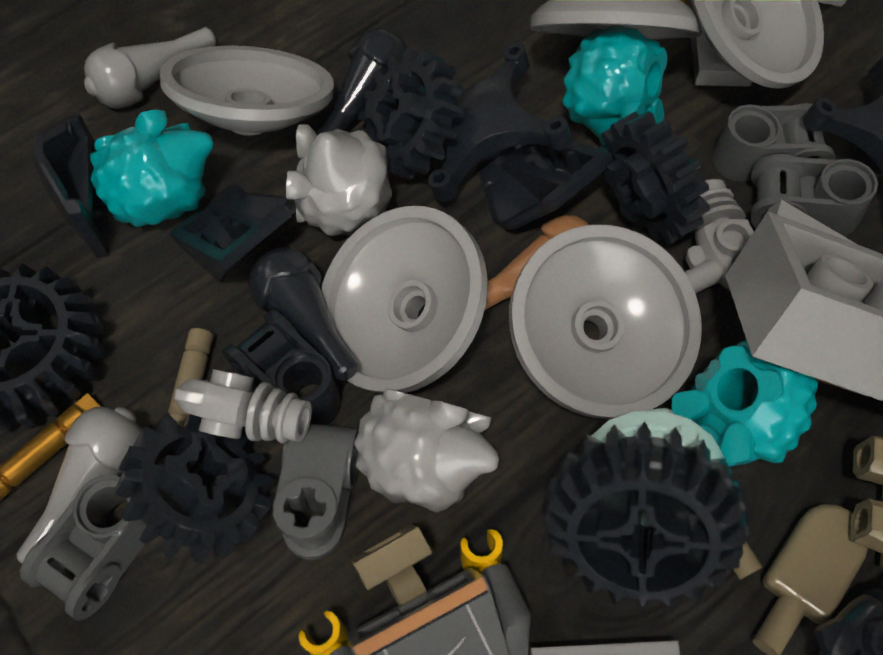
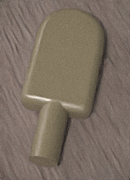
(809, 574)

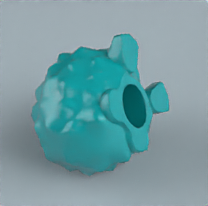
(614, 76)
(150, 170)
(749, 406)

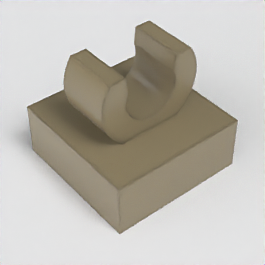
(392, 562)

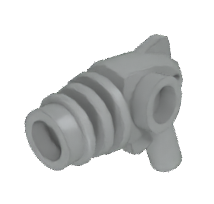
(718, 239)
(230, 405)

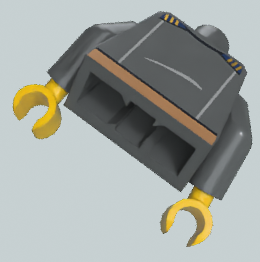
(464, 615)

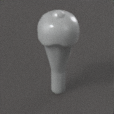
(124, 73)
(95, 449)

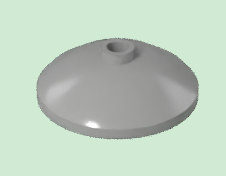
(651, 17)
(764, 39)
(246, 87)
(385, 279)
(635, 299)

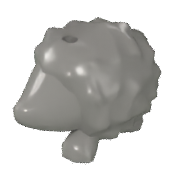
(338, 180)
(422, 449)

